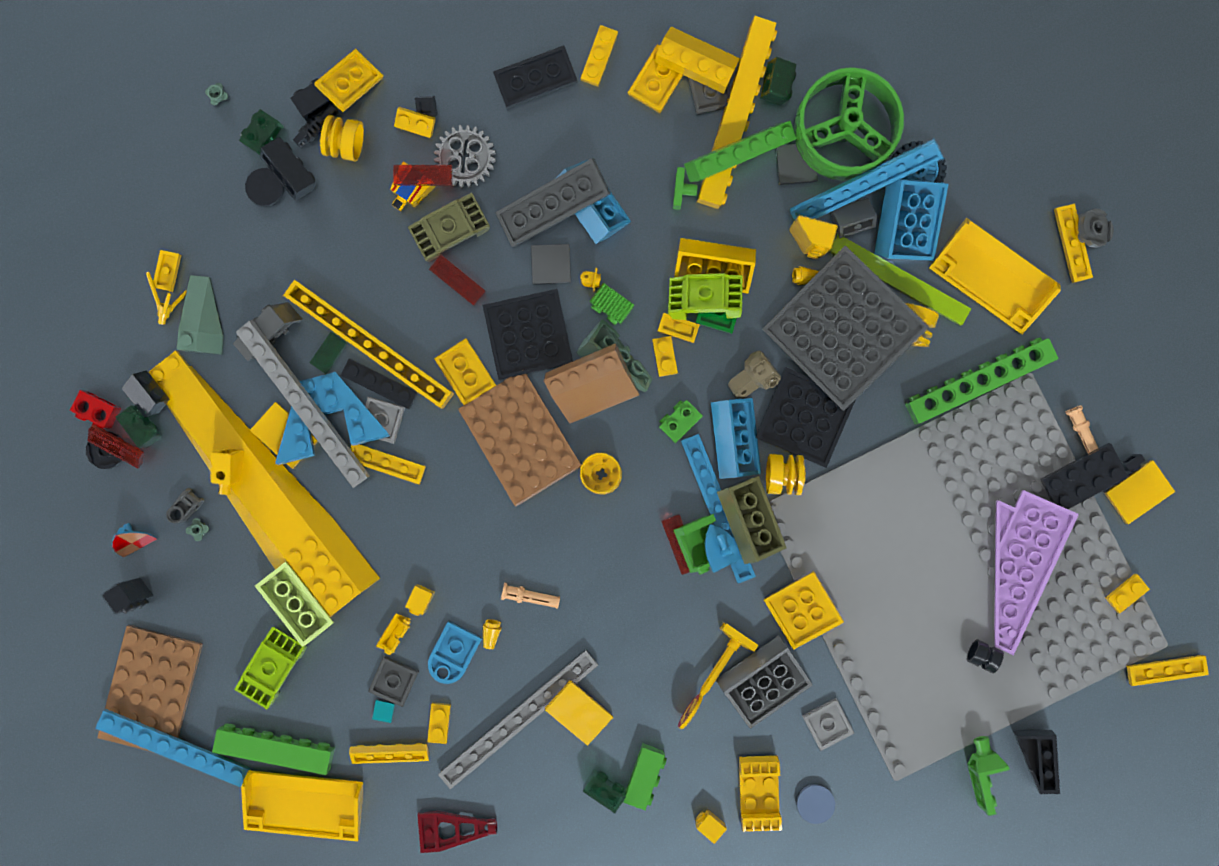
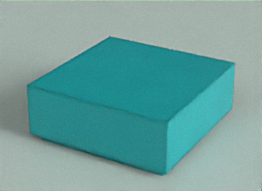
(383, 711)

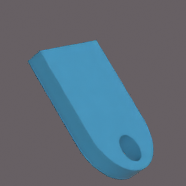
(454, 652)

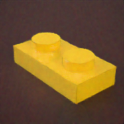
(414, 122)
(166, 270)
(679, 329)
(665, 356)
(1127, 593)
(439, 723)

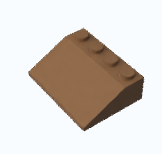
(591, 384)

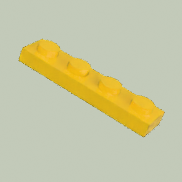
(1074, 250)
(389, 463)
(1167, 670)
(389, 753)

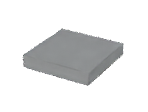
(388, 415)
(828, 724)

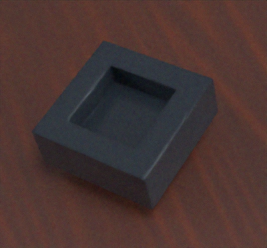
(426, 105)
(1133, 462)

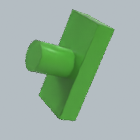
(682, 188)

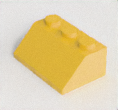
(813, 236)

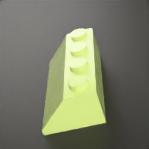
(294, 604)

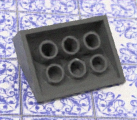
(764, 682)

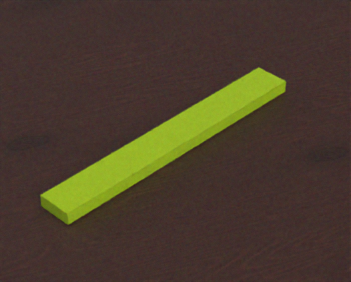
(906, 283)

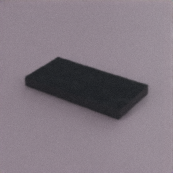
(535, 77)

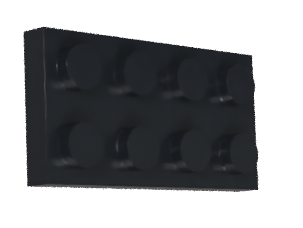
(1084, 477)

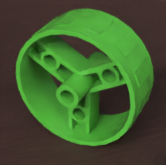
(848, 121)

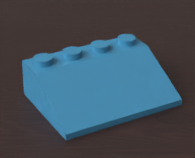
(911, 219)

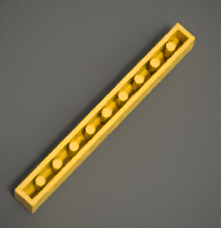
(739, 104)
(368, 344)

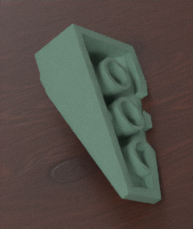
(200, 322)
(604, 336)

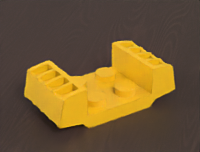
(759, 793)

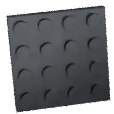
(527, 334)
(803, 419)

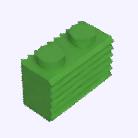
(611, 304)

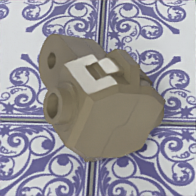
(757, 373)

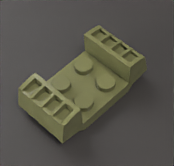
(448, 226)

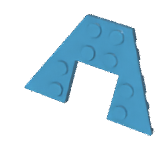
(331, 396)

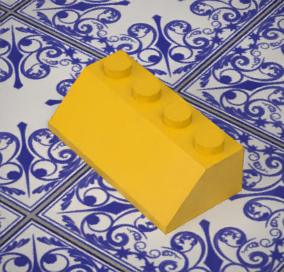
(696, 59)
(715, 258)

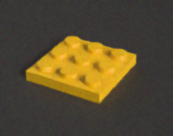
(803, 610)

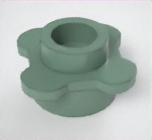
(217, 88)
(203, 528)

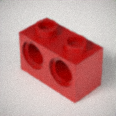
(96, 406)

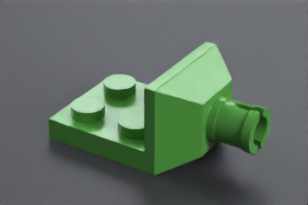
(980, 765)

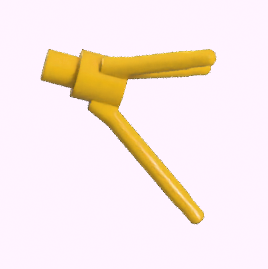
(164, 309)

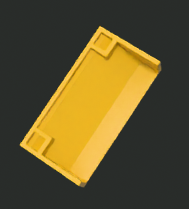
(995, 276)
(302, 805)

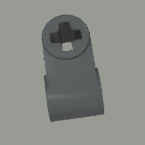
(187, 504)

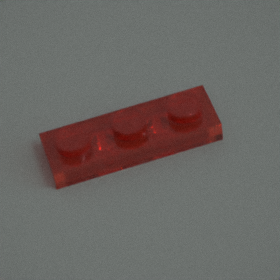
(422, 175)
(457, 280)
(115, 446)
(669, 525)

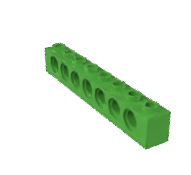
(1044, 355)

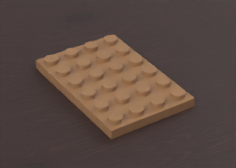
(519, 438)
(152, 680)

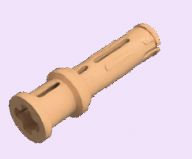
(1082, 425)
(520, 594)

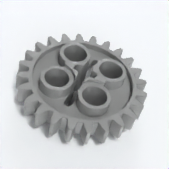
(481, 157)

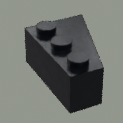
(1041, 758)

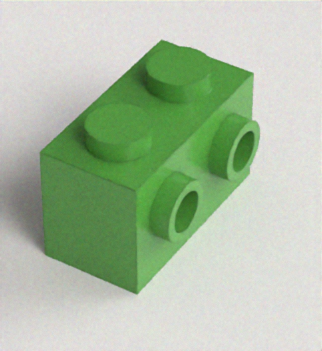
(680, 420)

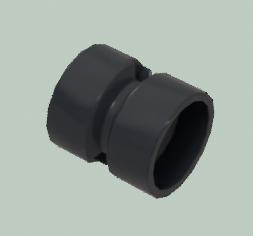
(983, 655)

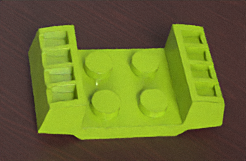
(705, 294)
(270, 667)

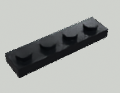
(379, 383)

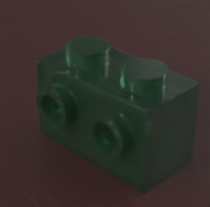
(778, 81)
(260, 131)
(139, 428)
(604, 791)

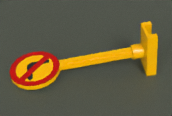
(736, 640)

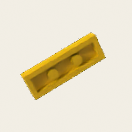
(599, 55)

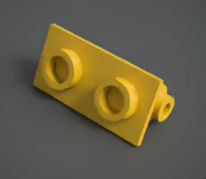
(591, 279)
(395, 630)

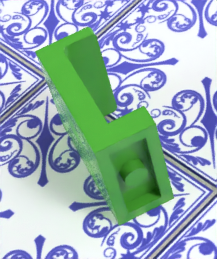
(692, 543)

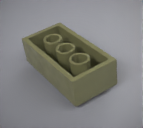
(751, 520)

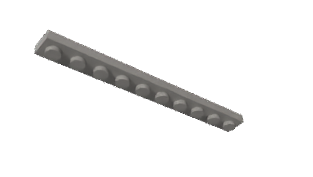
(302, 403)
(516, 720)

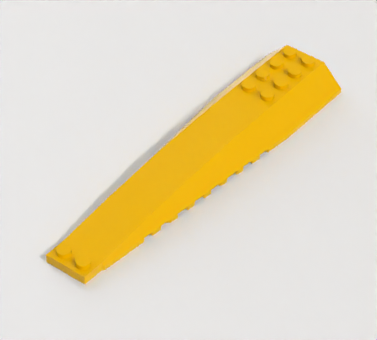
(268, 497)

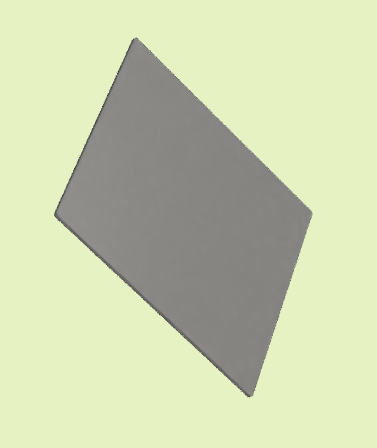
(912, 571)

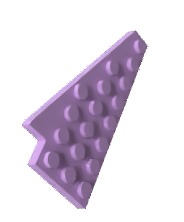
(1025, 554)

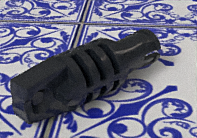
(314, 126)

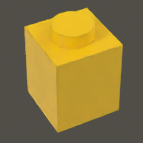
(419, 600)
(710, 825)

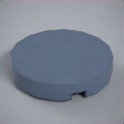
(815, 804)

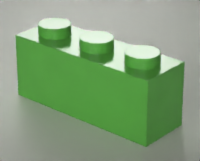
(645, 777)

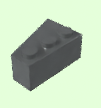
(272, 323)

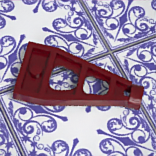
(430, 835)

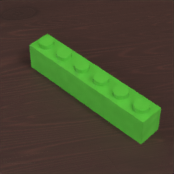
(739, 151)
(273, 749)

